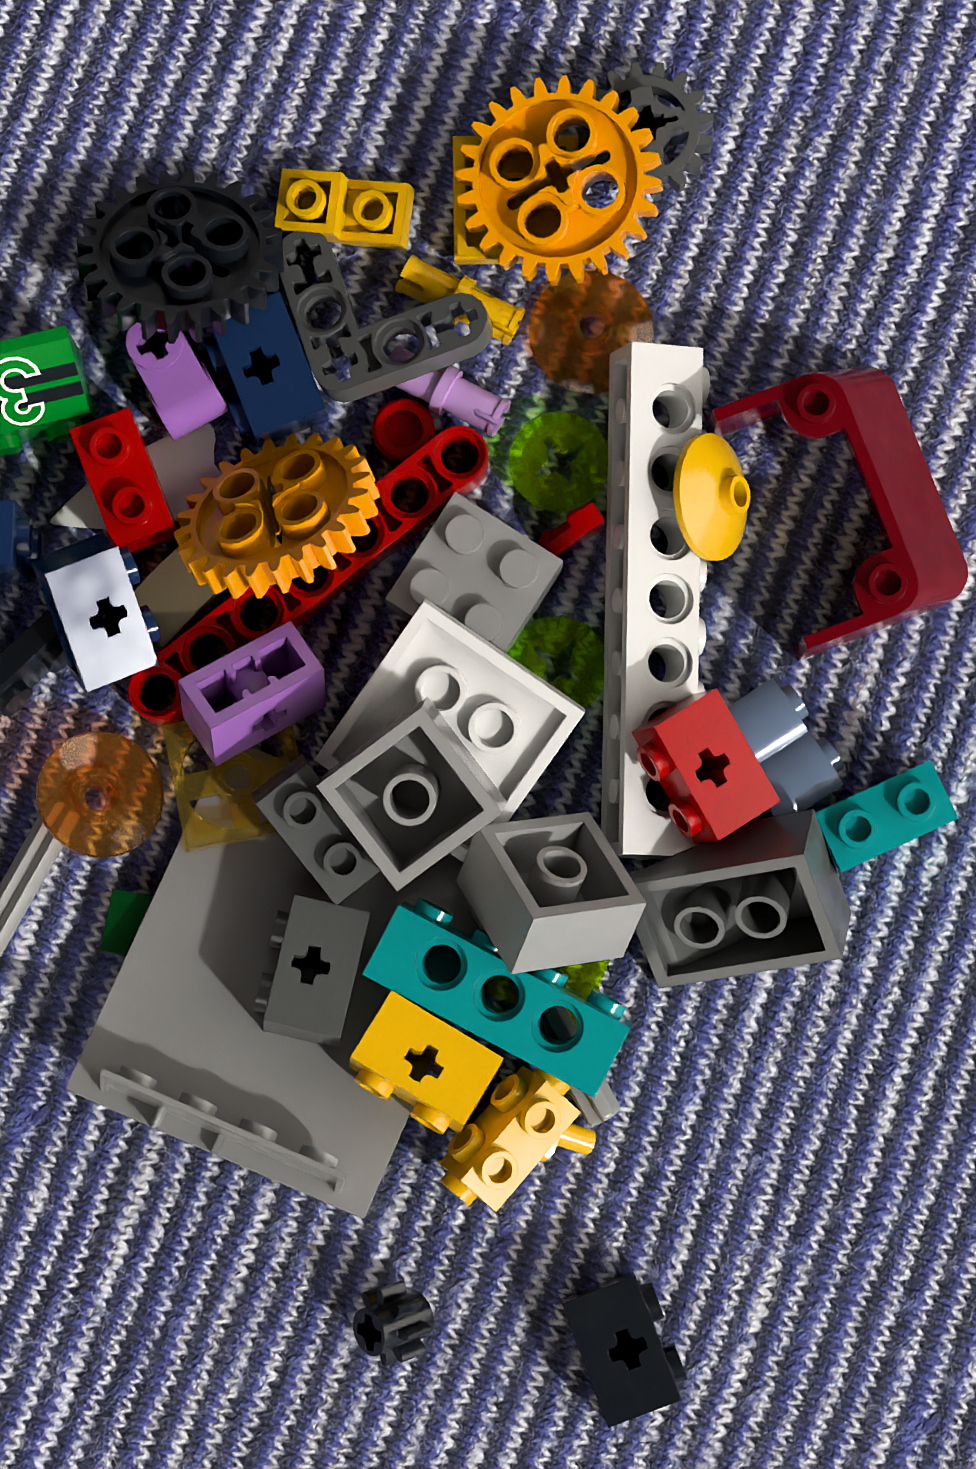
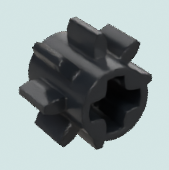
(393, 1323)

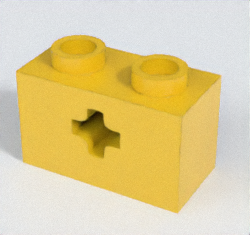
(409, 1031)

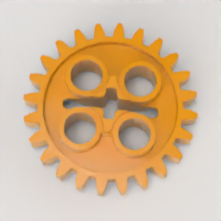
(533, 130)
(317, 504)

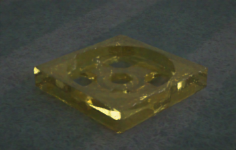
(197, 831)

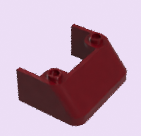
(923, 555)

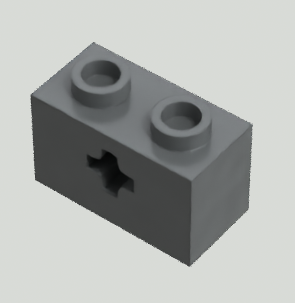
(314, 830)
(322, 932)

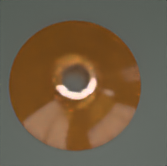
(555, 333)
(120, 773)

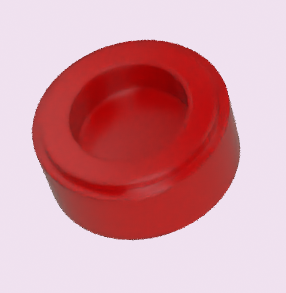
(402, 429)

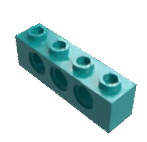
(403, 968)

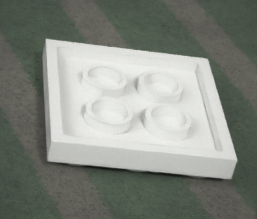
(488, 699)

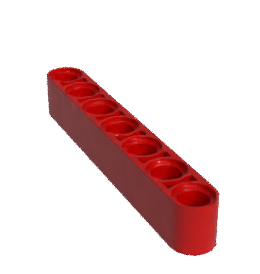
(298, 606)

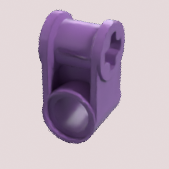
(177, 383)

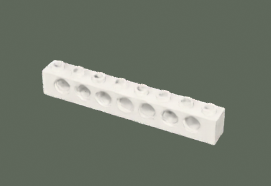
(633, 567)

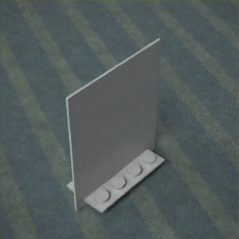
(192, 1053)

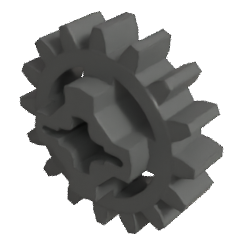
(670, 124)

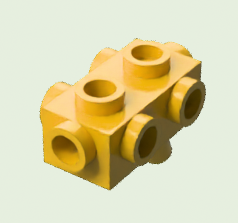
(511, 1136)

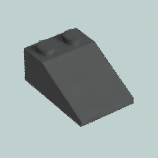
(744, 903)

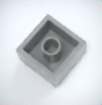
(477, 574)
(412, 794)
(550, 892)

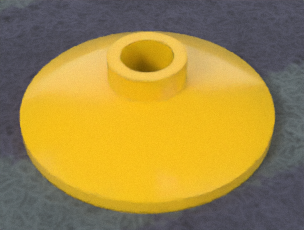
(710, 497)

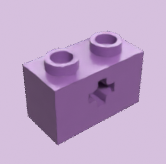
(252, 693)

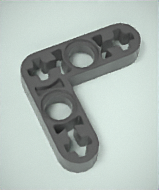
(367, 346)

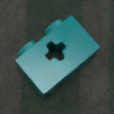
(885, 816)

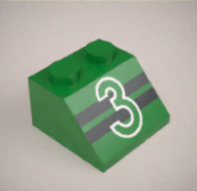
(42, 389)

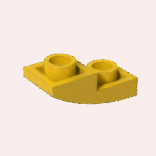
(345, 209)

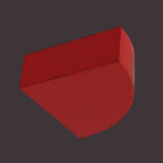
(579, 527)

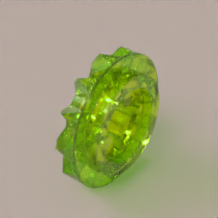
(565, 433)
(552, 636)

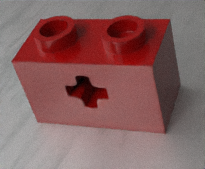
(124, 482)
(731, 786)

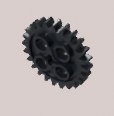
(180, 256)

